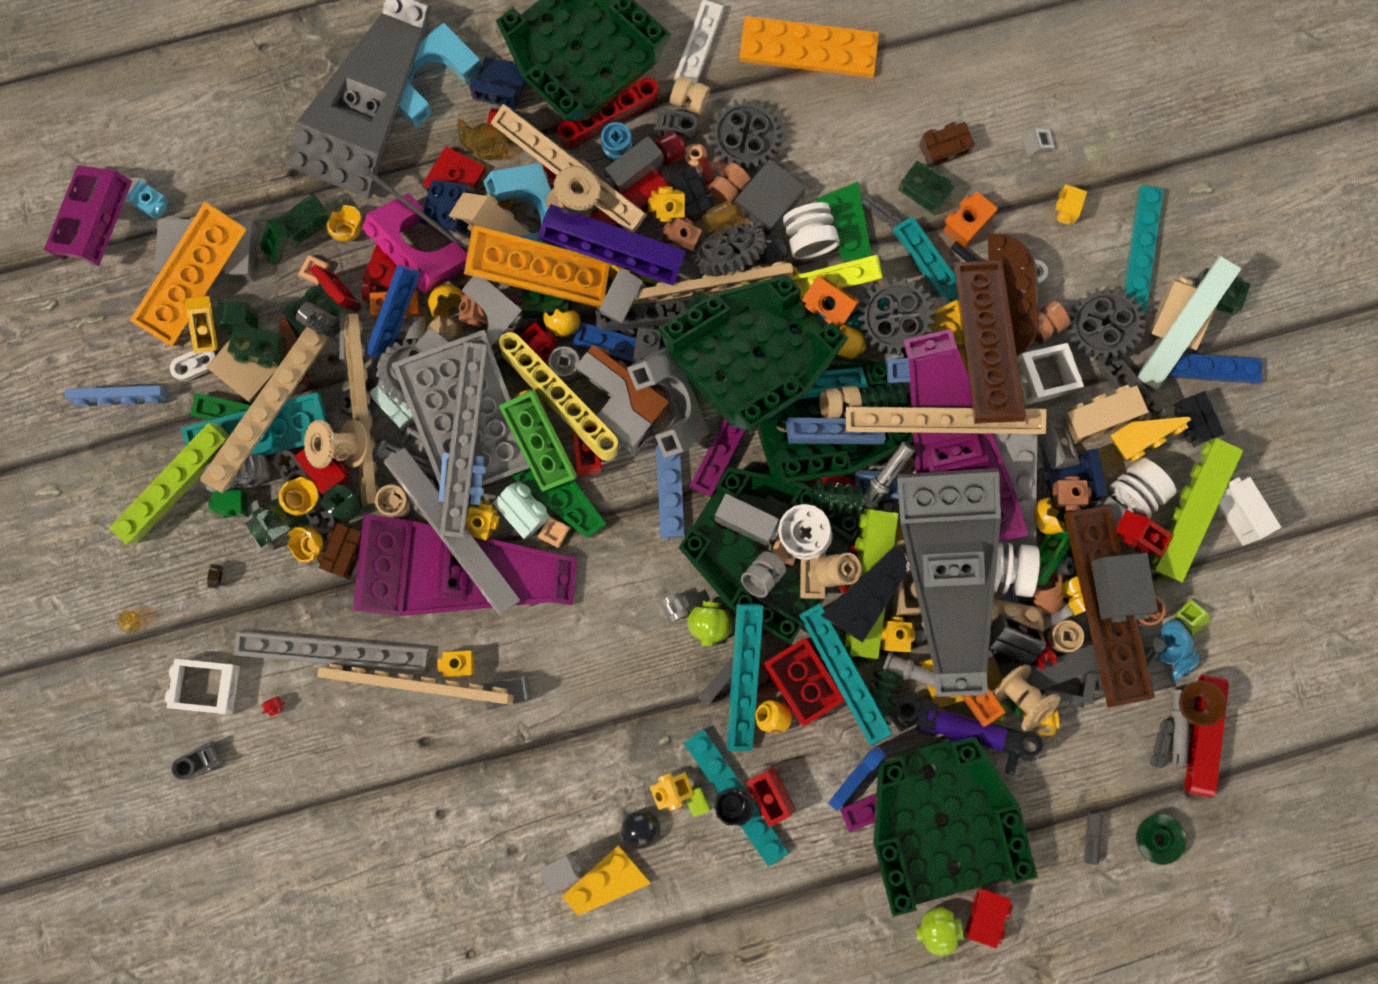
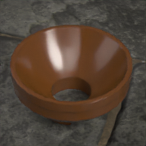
(1214, 703)

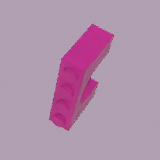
(385, 228)

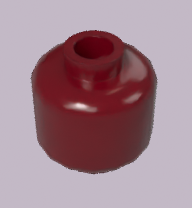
(672, 146)

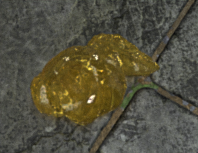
(483, 140)

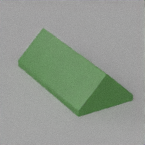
(538, 440)

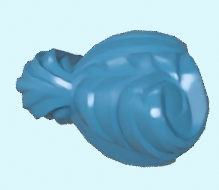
(1178, 649)

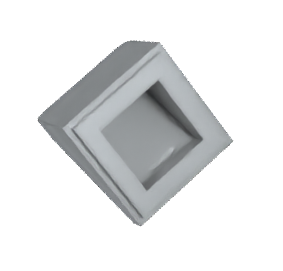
(1038, 141)

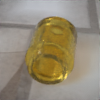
(720, 216)

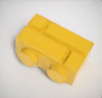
(201, 324)

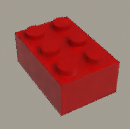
(803, 682)

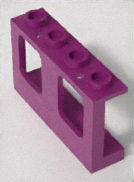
(96, 216)

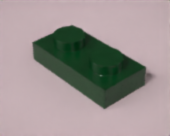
(274, 240)

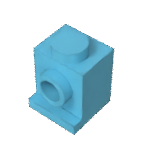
(147, 200)

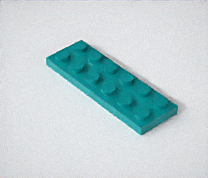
(284, 432)

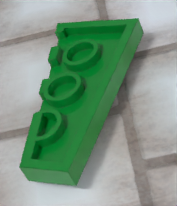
(849, 222)
(567, 502)

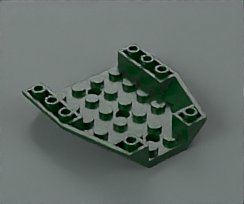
(614, 39)
(735, 323)
(812, 461)
(726, 554)
(980, 831)

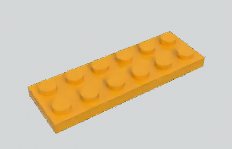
(809, 47)
(536, 266)
(188, 273)

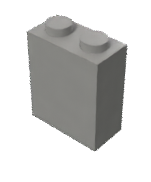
(747, 520)

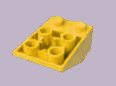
(1139, 435)

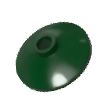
(1172, 842)

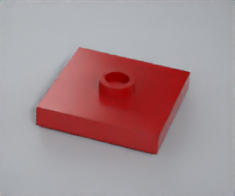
(456, 169)
(335, 288)

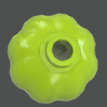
(710, 623)
(940, 931)

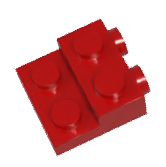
(380, 269)

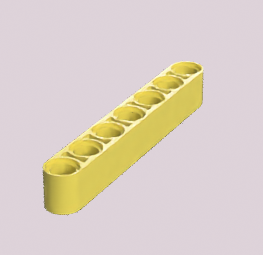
(562, 406)

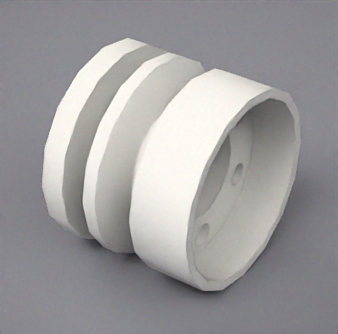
(811, 230)
(1143, 488)
(806, 518)
(1018, 569)

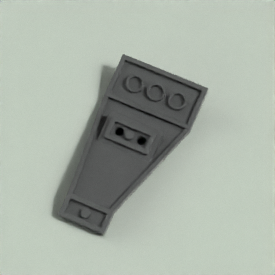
(344, 135)
(952, 523)

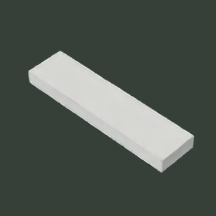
(700, 41)

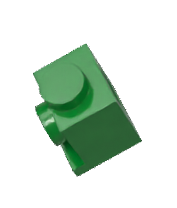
(229, 504)

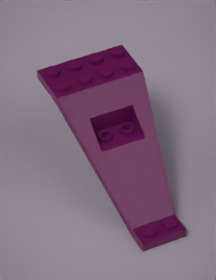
(942, 381)
(409, 566)

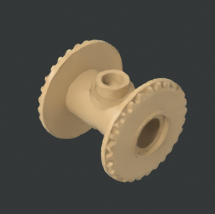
(575, 190)
(347, 446)
(1026, 697)

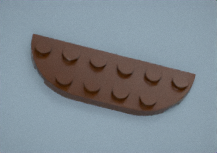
(1021, 287)

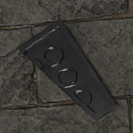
(866, 599)

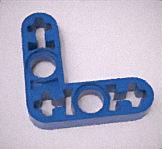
(867, 765)

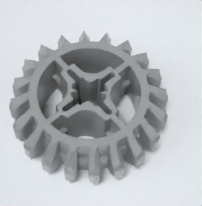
(251, 474)

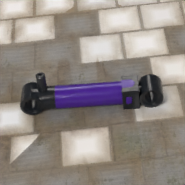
(933, 719)

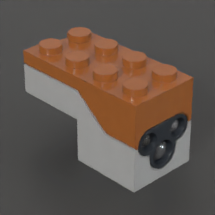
(629, 412)

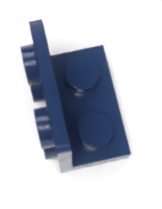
(498, 83)
(441, 201)
(1088, 469)

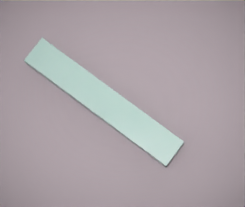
(1188, 322)

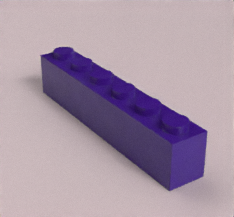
(611, 244)

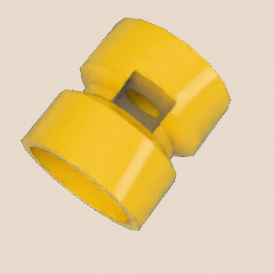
(1072, 591)

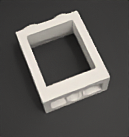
(1032, 387)
(1247, 511)
(226, 693)

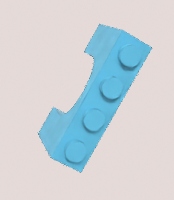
(438, 47)
(522, 183)

